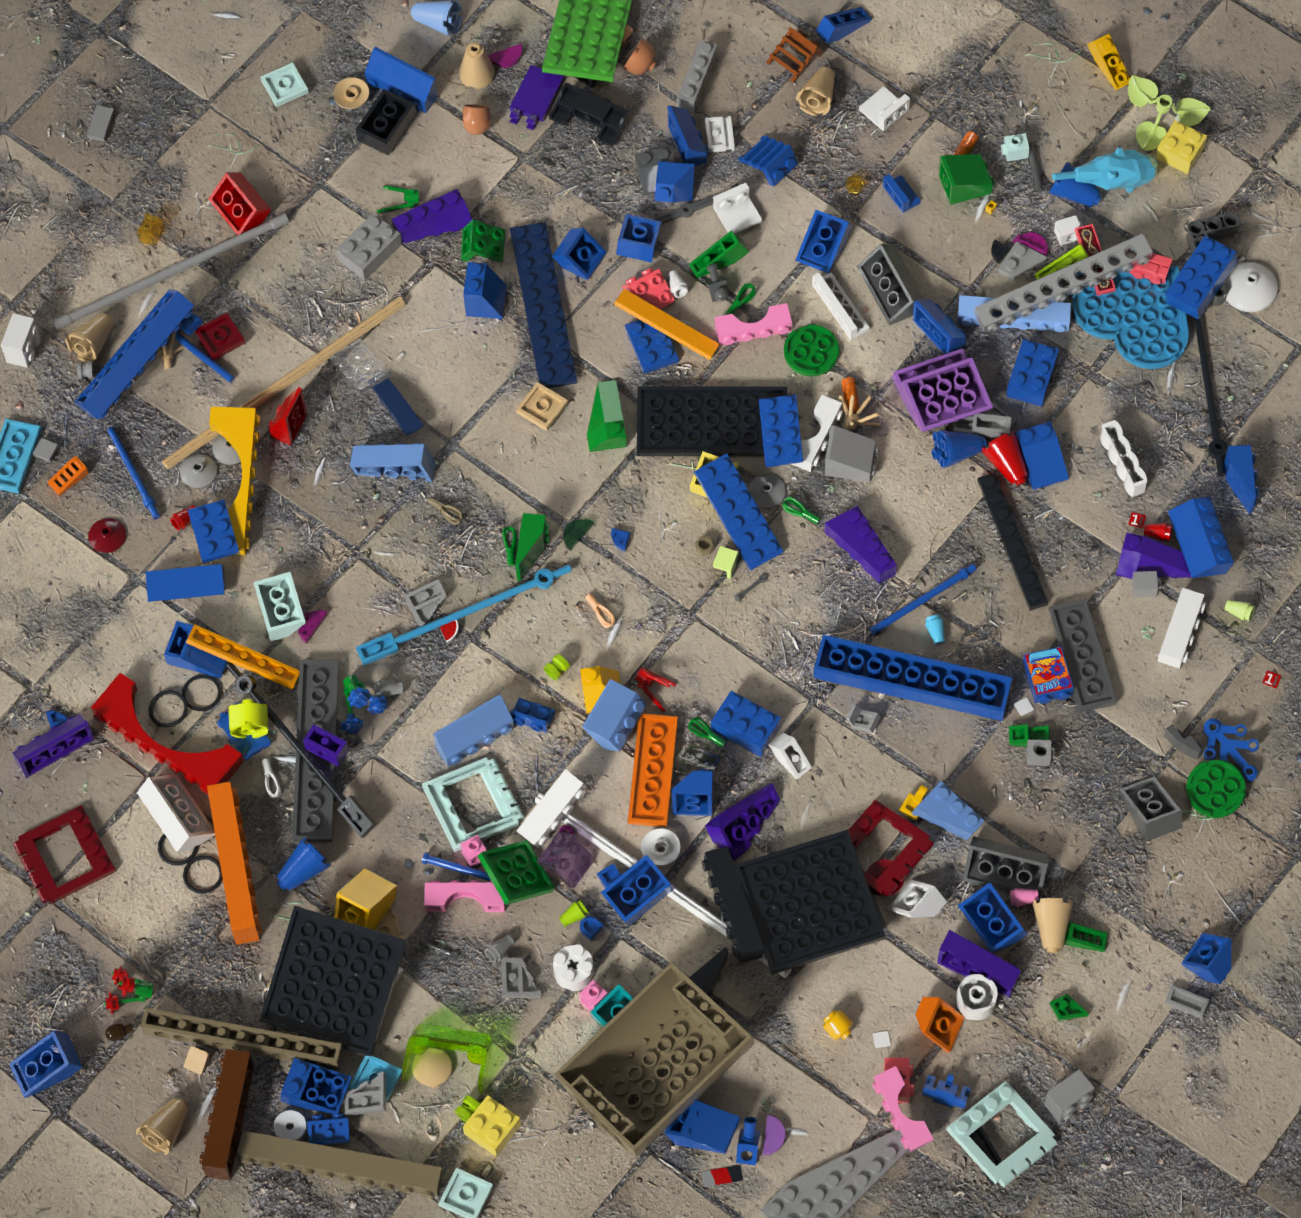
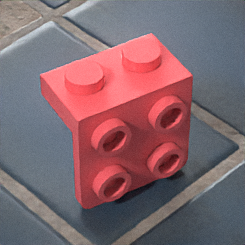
(651, 288)

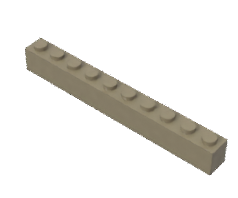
(340, 1163)

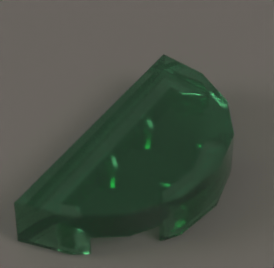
(575, 532)

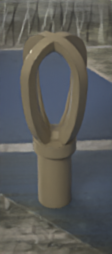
(442, 507)

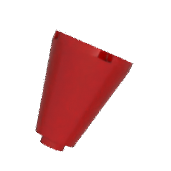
(1007, 458)

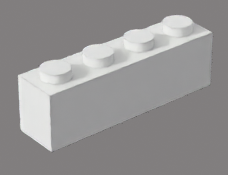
(1181, 627)
(552, 808)

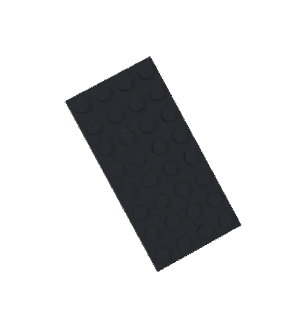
(701, 420)

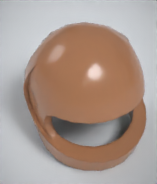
(476, 118)

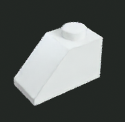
(790, 755)

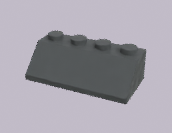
(890, 283)
(1005, 866)

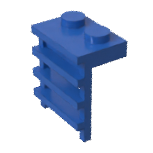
(772, 158)

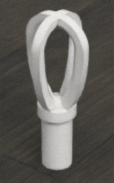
(270, 774)

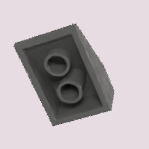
(1151, 808)

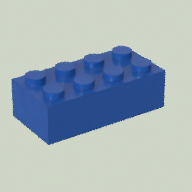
(1201, 277)

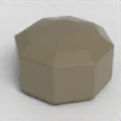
(704, 545)

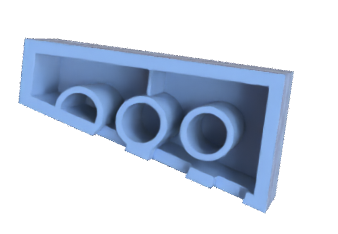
(393, 460)

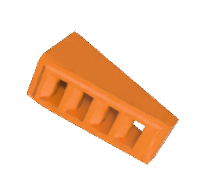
(77, 475)

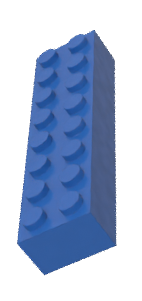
(134, 354)

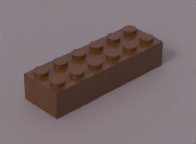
(227, 1114)

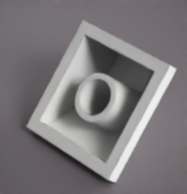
(918, 900)

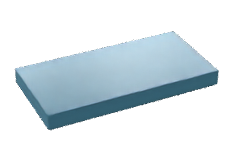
(16, 451)

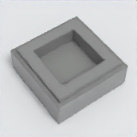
(45, 450)

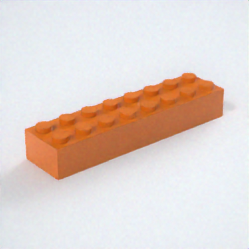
(234, 863)

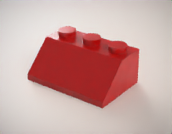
(239, 203)

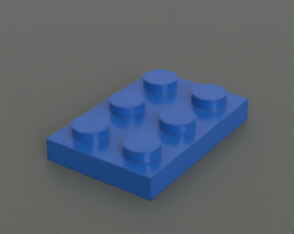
(651, 346)
(213, 531)

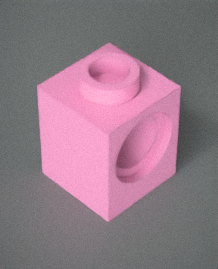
(471, 849)
(592, 995)

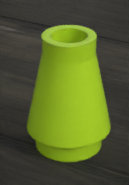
(573, 914)

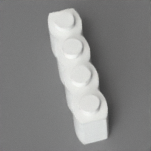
(1122, 457)

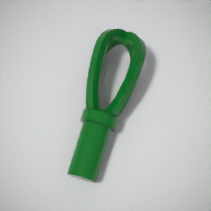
(737, 303)
(805, 512)
(510, 551)
(710, 735)

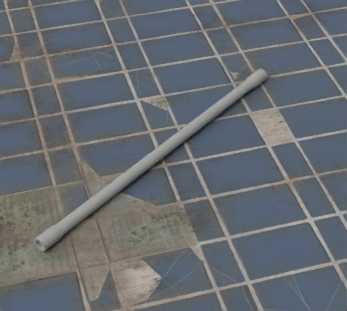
(68, 319)

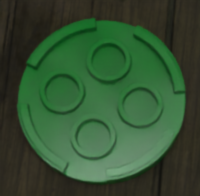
(811, 350)
(1215, 789)

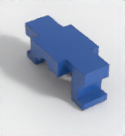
(946, 1096)

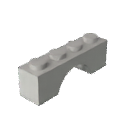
(693, 83)

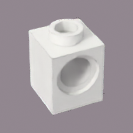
(1065, 229)

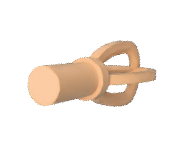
(596, 607)

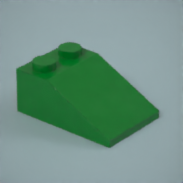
(532, 540)

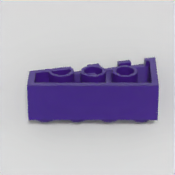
(433, 218)

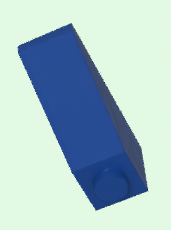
(840, 24)

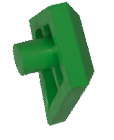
(1066, 1008)

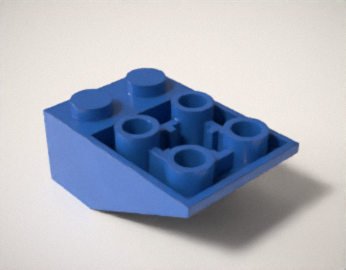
(1241, 475)
(186, 656)
(314, 1087)
(704, 1128)

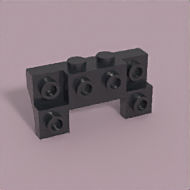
(592, 109)

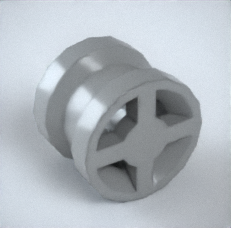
(85, 369)

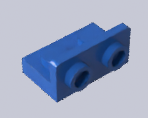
(532, 715)
(328, 1129)

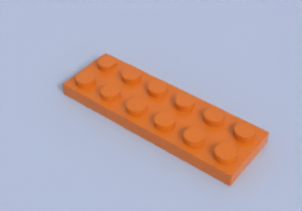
(652, 770)

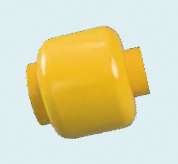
(837, 1024)

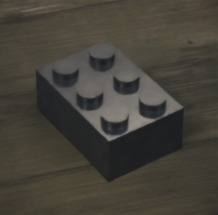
(385, 122)

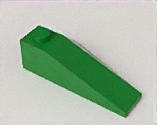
(606, 422)

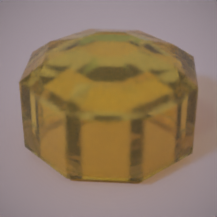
(854, 184)

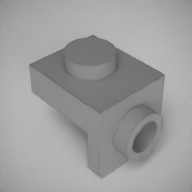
(862, 720)

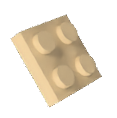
(542, 406)

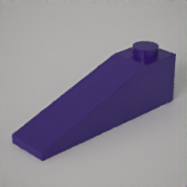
(1145, 554)

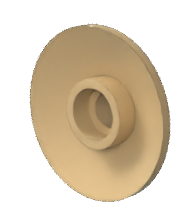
(349, 87)

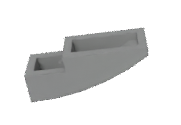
(984, 425)

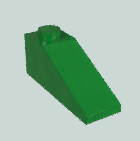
(723, 253)

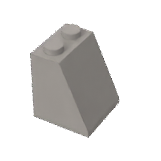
(850, 455)

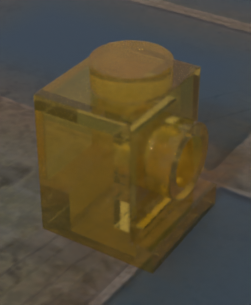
(150, 229)

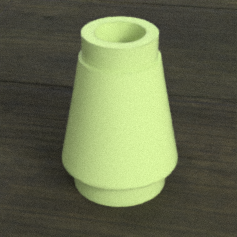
(1240, 609)

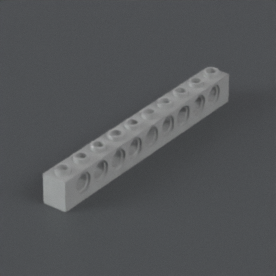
(1136, 245)

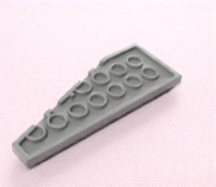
(838, 1184)

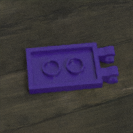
(535, 96)

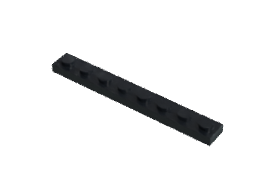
(1012, 541)

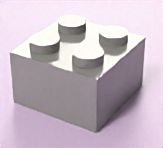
(1069, 1096)

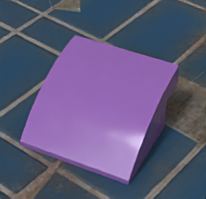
(942, 390)

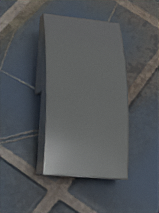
(1187, 746)

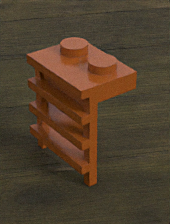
(798, 41)

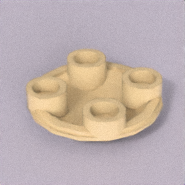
(432, 1067)

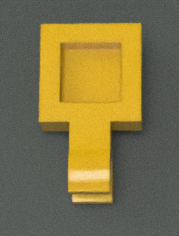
(912, 802)

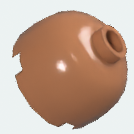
(641, 59)

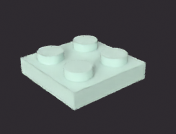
(284, 84)
(465, 1194)

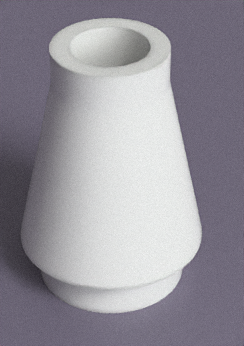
(677, 285)

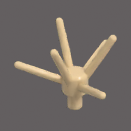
(167, 354)
(853, 420)

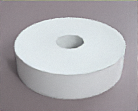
(290, 1117)

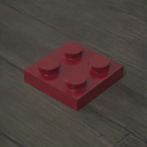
(220, 336)

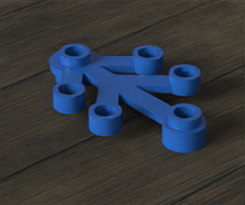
(1229, 746)

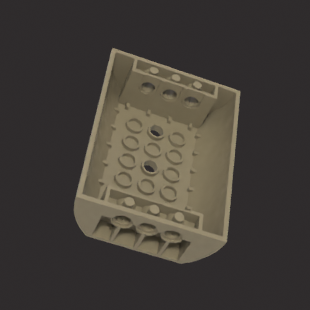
(641, 1042)

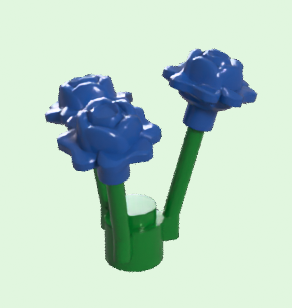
(358, 696)

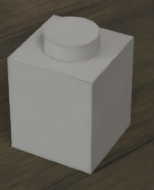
(1145, 584)

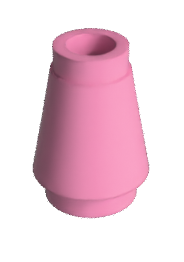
(1023, 896)

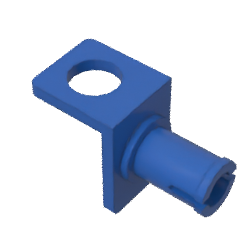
(748, 1141)

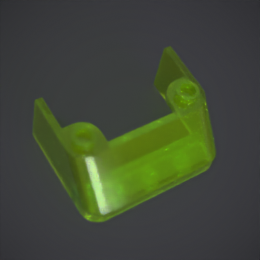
(476, 1045)

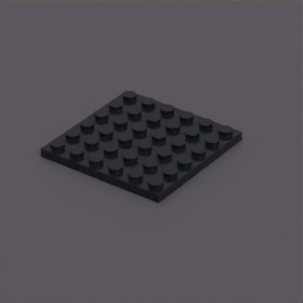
(810, 901)
(333, 980)

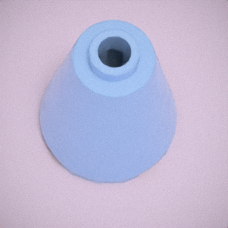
(439, 15)

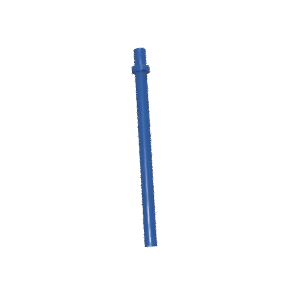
(962, 574)

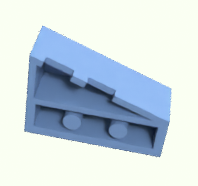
(949, 812)

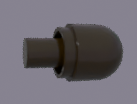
(118, 1031)

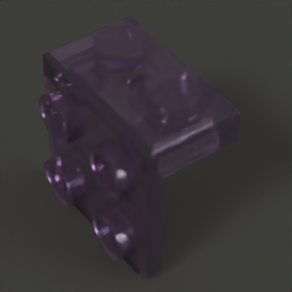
(566, 858)

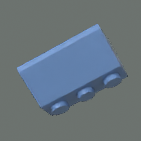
(614, 716)

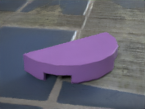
(773, 1135)

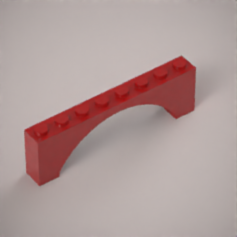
(202, 768)

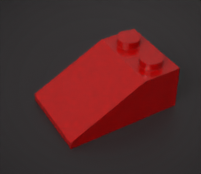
(289, 418)

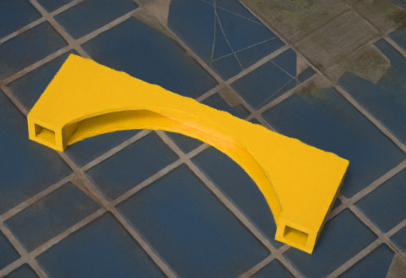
(239, 429)

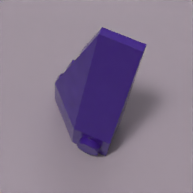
(740, 822)

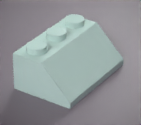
(279, 605)

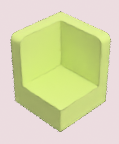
(726, 560)

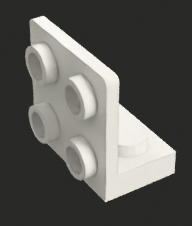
(885, 108)
(736, 209)

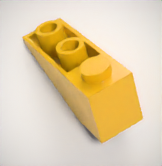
(1109, 61)

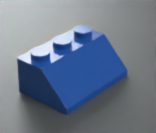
(686, 136)
(938, 326)
(694, 794)
(992, 919)

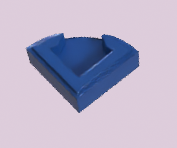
(620, 538)
(55, 718)

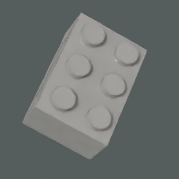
(369, 246)

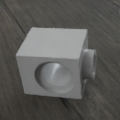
(1033, 758)

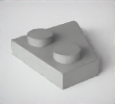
(1020, 261)
(425, 601)
(517, 980)
(368, 1097)

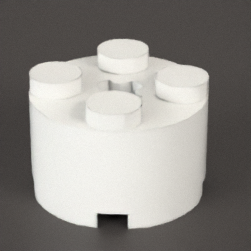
(576, 957)
(986, 993)

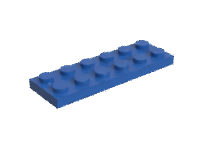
(738, 512)

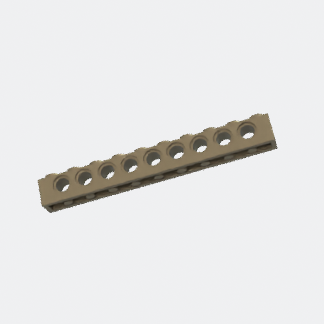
(241, 1038)

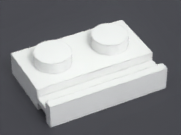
(719, 134)

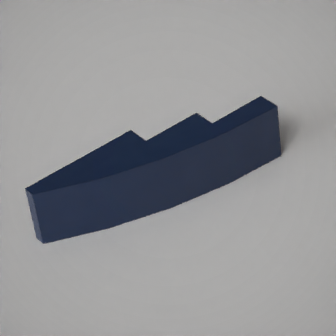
(397, 407)

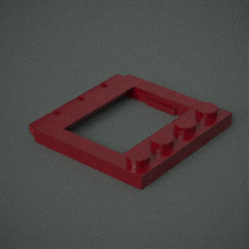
(88, 841)
(909, 855)

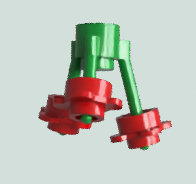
(126, 985)

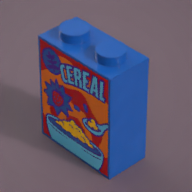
(1048, 675)

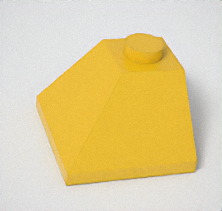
(593, 683)

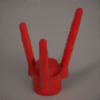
(647, 678)

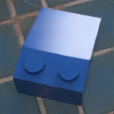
(824, 241)
(1042, 455)
(45, 1064)

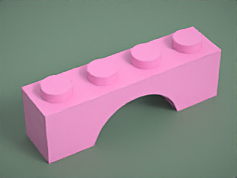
(732, 330)
(441, 895)
(914, 1133)

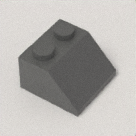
(647, 164)

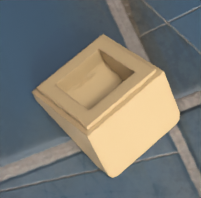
(196, 1060)

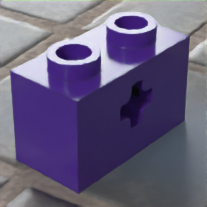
(325, 745)

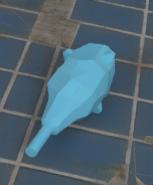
(1115, 170)

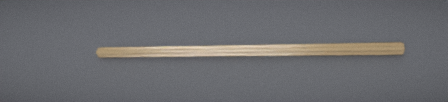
(291, 377)

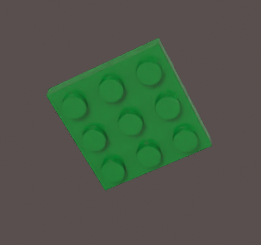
(516, 872)

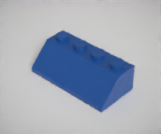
(401, 79)
(1201, 538)

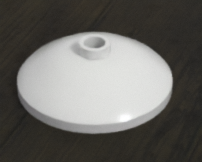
(1251, 295)

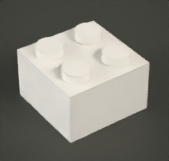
(20, 340)

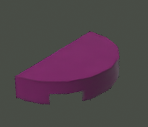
(507, 57)
(1033, 241)
(313, 621)

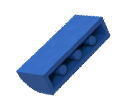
(185, 582)

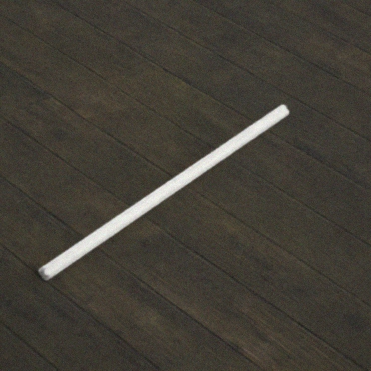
(627, 860)

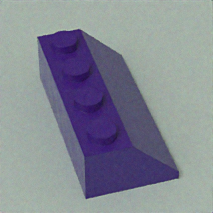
(53, 745)

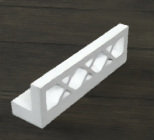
(837, 308)

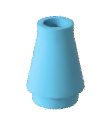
(936, 628)

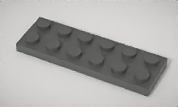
(1082, 655)

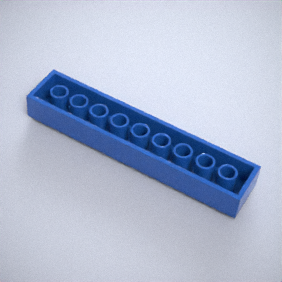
(912, 677)

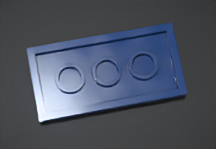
(780, 430)

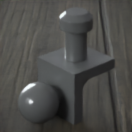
(717, 285)

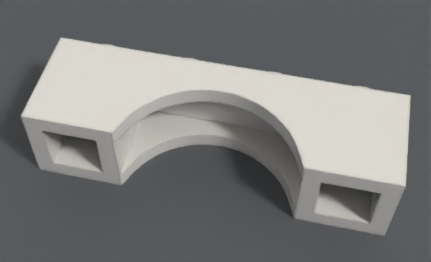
(826, 414)

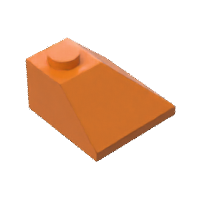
(939, 1021)

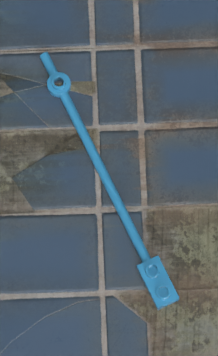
(387, 645)

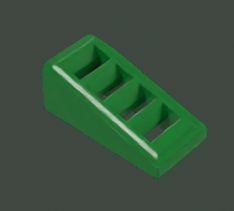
(1086, 931)

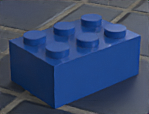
(1032, 372)
(746, 723)
(637, 890)

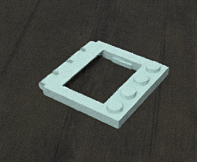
(447, 815)
(985, 1110)

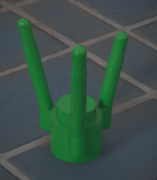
(410, 196)

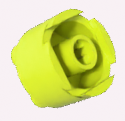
(248, 719)

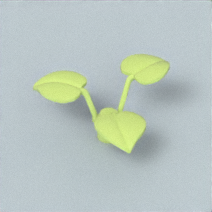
(1144, 91)

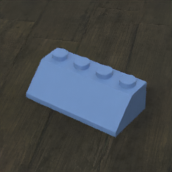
(473, 731)

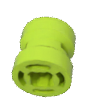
(556, 667)
(467, 1108)

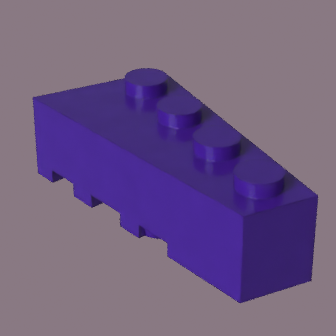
(861, 542)
(969, 959)

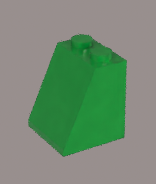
(964, 177)

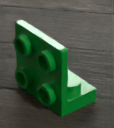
(482, 240)

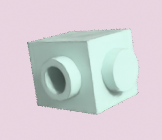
(1015, 147)

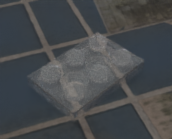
(360, 366)

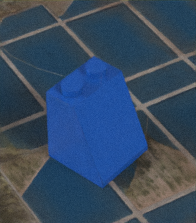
(483, 292)

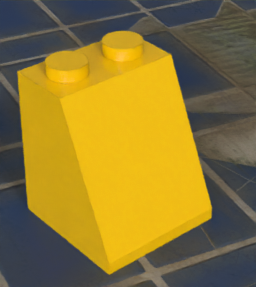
(365, 899)

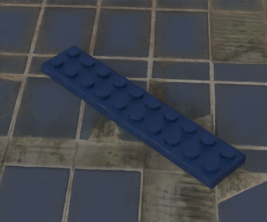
(543, 305)

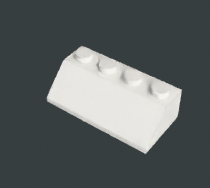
(175, 812)

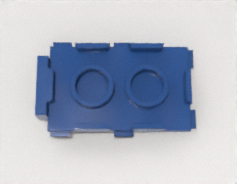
(248, 746)

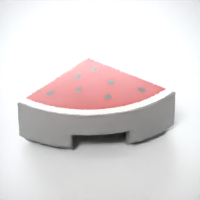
(450, 631)

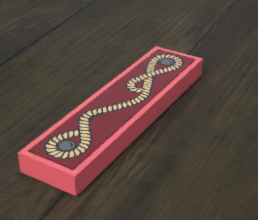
(1088, 239)

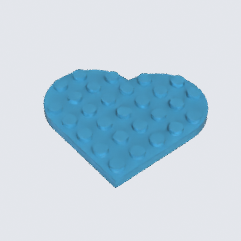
(1137, 318)

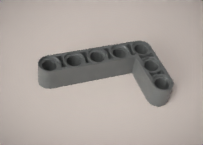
(1221, 230)

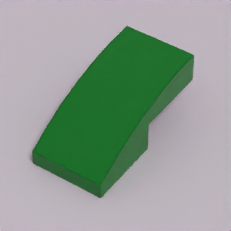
(1021, 733)

